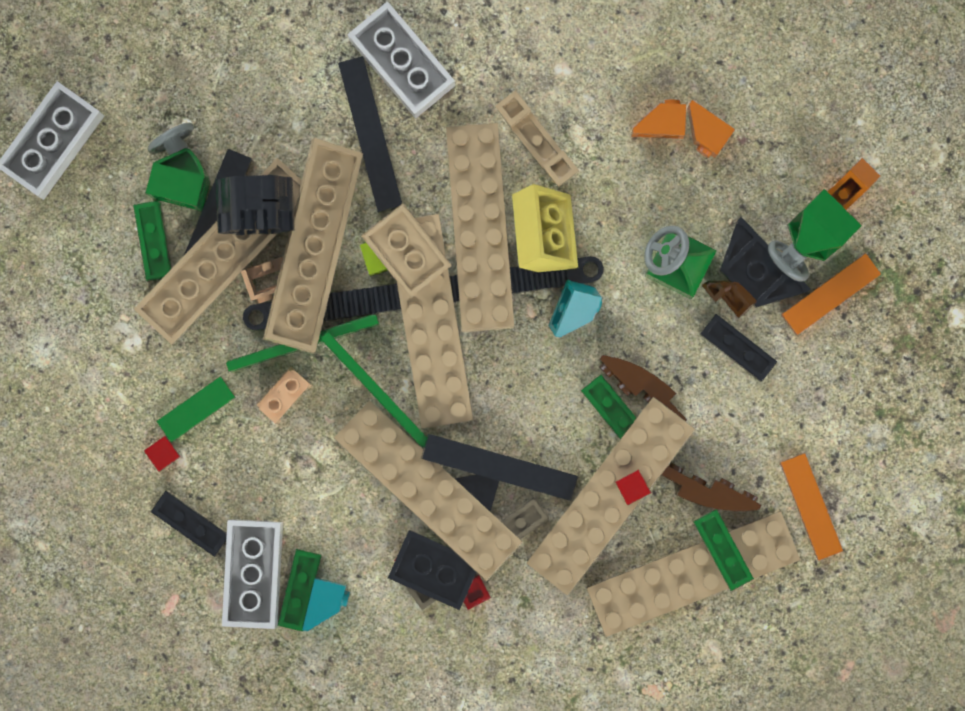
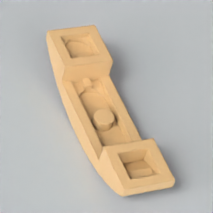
(536, 139)

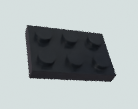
(432, 570)

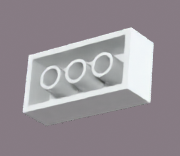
(401, 60)
(50, 140)
(252, 574)

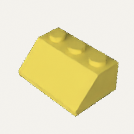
(544, 229)

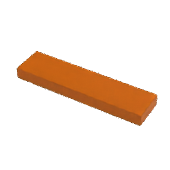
(831, 294)
(811, 506)

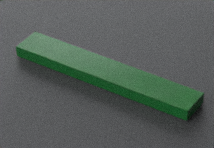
(282, 350)
(374, 388)

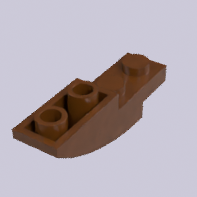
(636, 379)
(718, 495)

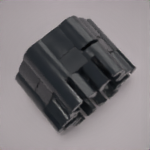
(255, 204)

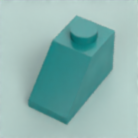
(575, 308)
(325, 601)

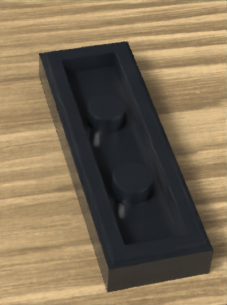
(738, 348)
(190, 523)

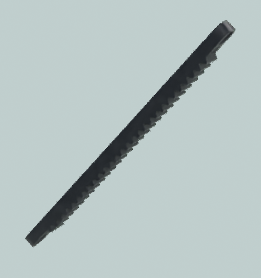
(386, 297)

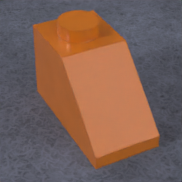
(664, 121)
(707, 130)
(854, 183)

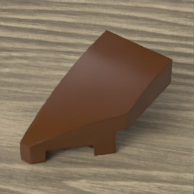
(732, 293)

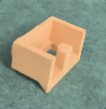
(258, 271)
(283, 395)

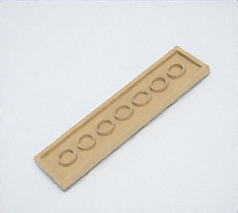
(480, 227)
(313, 246)
(205, 273)
(435, 345)
(428, 491)
(600, 506)
(688, 576)

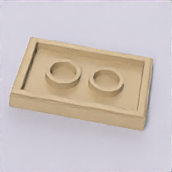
(406, 250)

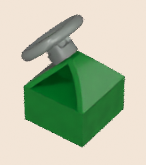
(180, 176)
(815, 233)
(678, 260)

